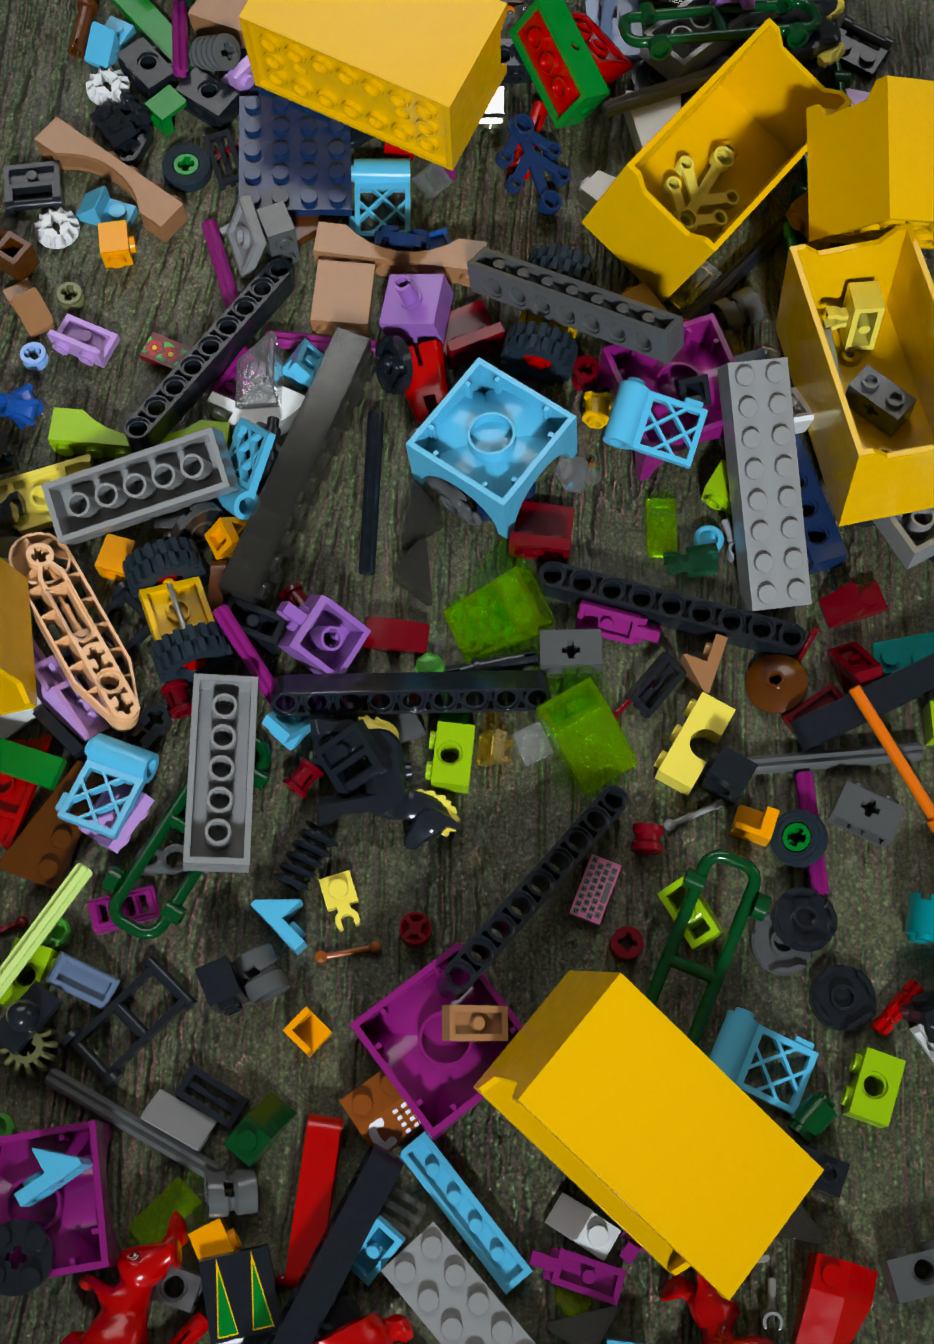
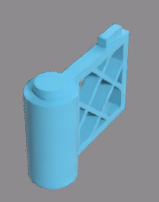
(379, 177)
(631, 414)
(243, 501)
(117, 761)
(739, 1043)

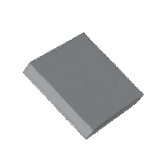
(246, 237)

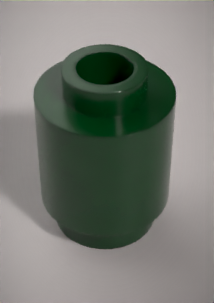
(812, 1117)

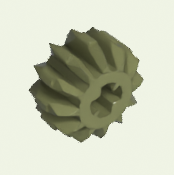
(29, 1061)

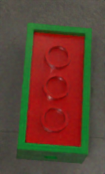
(558, 62)

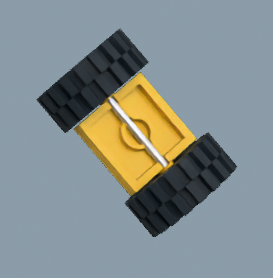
(540, 345)
(183, 629)

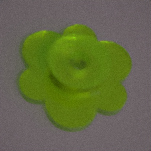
(571, 1301)

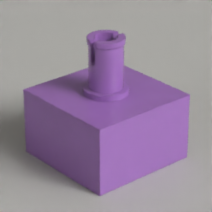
(416, 307)

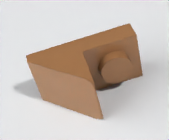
(29, 307)
(703, 671)
(474, 1023)

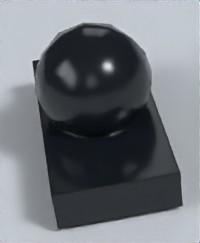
(27, 1017)

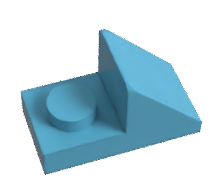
(106, 41)
(100, 208)
(302, 365)
(288, 729)
(277, 914)
(58, 1171)
(377, 1250)

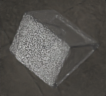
(260, 375)

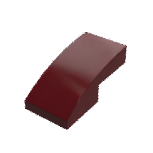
(396, 635)

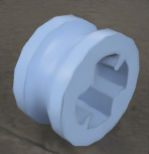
(37, 364)

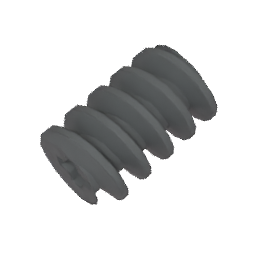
(214, 52)

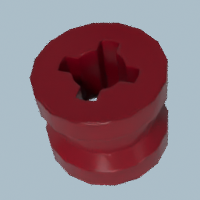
(647, 838)
(412, 925)
(624, 950)

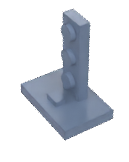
(606, 16)

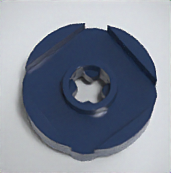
(399, 240)

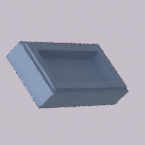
(82, 980)

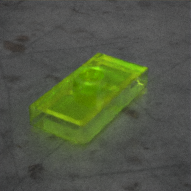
(660, 526)
(154, 1220)

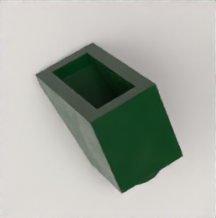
(260, 1129)

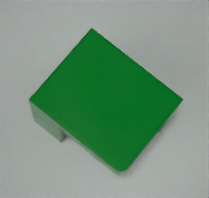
(163, 107)

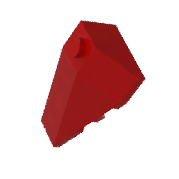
(832, 1300)

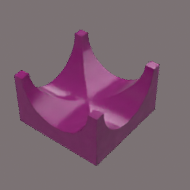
(702, 354)
(408, 1046)
(76, 1213)

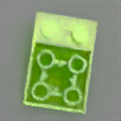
(499, 615)
(586, 736)

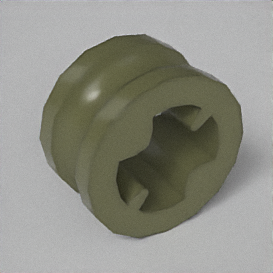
(67, 288)

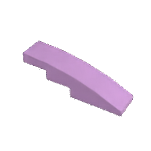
(60, 698)

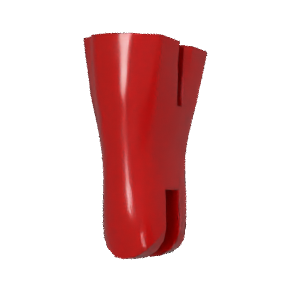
(428, 379)

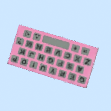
(595, 890)

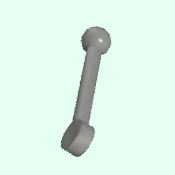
(670, 824)

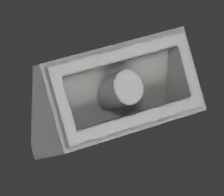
(179, 1120)

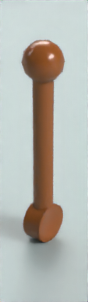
(322, 957)

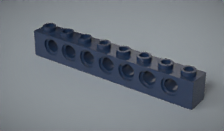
(820, 523)

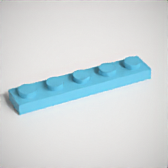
(465, 1212)

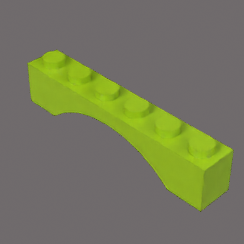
(78, 433)

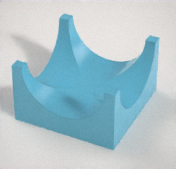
(492, 441)

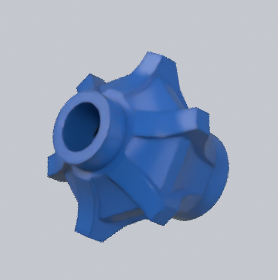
(21, 406)

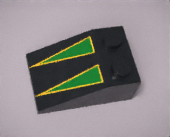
(240, 1295)

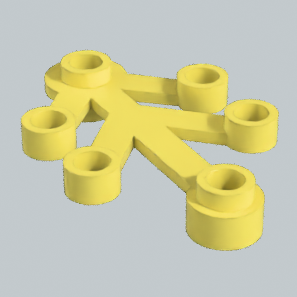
(719, 162)

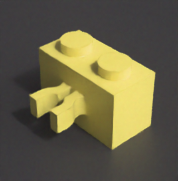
(859, 316)

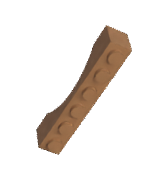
(159, 211)
(341, 243)

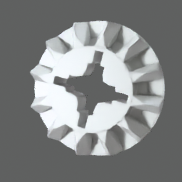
(97, 91)
(48, 236)

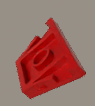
(18, 795)

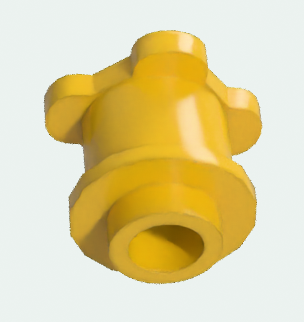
(596, 409)

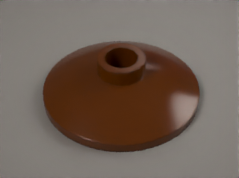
(779, 697)

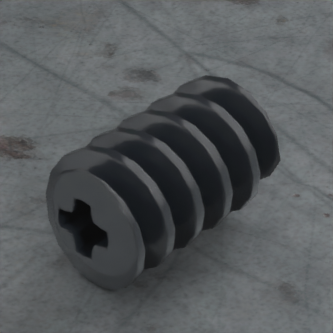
(306, 857)

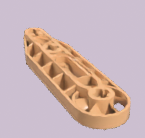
(35, 561)

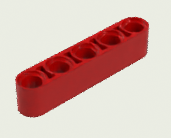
(314, 1192)

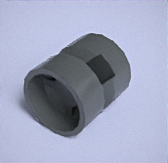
(739, 310)
(261, 974)
(243, 1192)

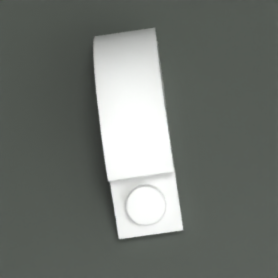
(224, 410)

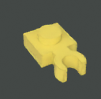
(339, 895)

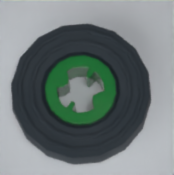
(176, 161)
(804, 853)

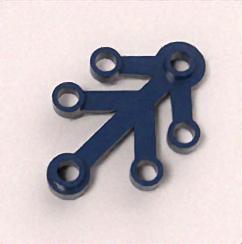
(522, 131)

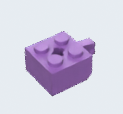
(320, 621)

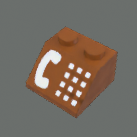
(380, 1113)

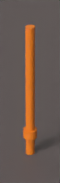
(894, 753)

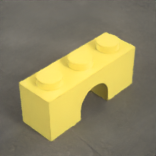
(705, 720)

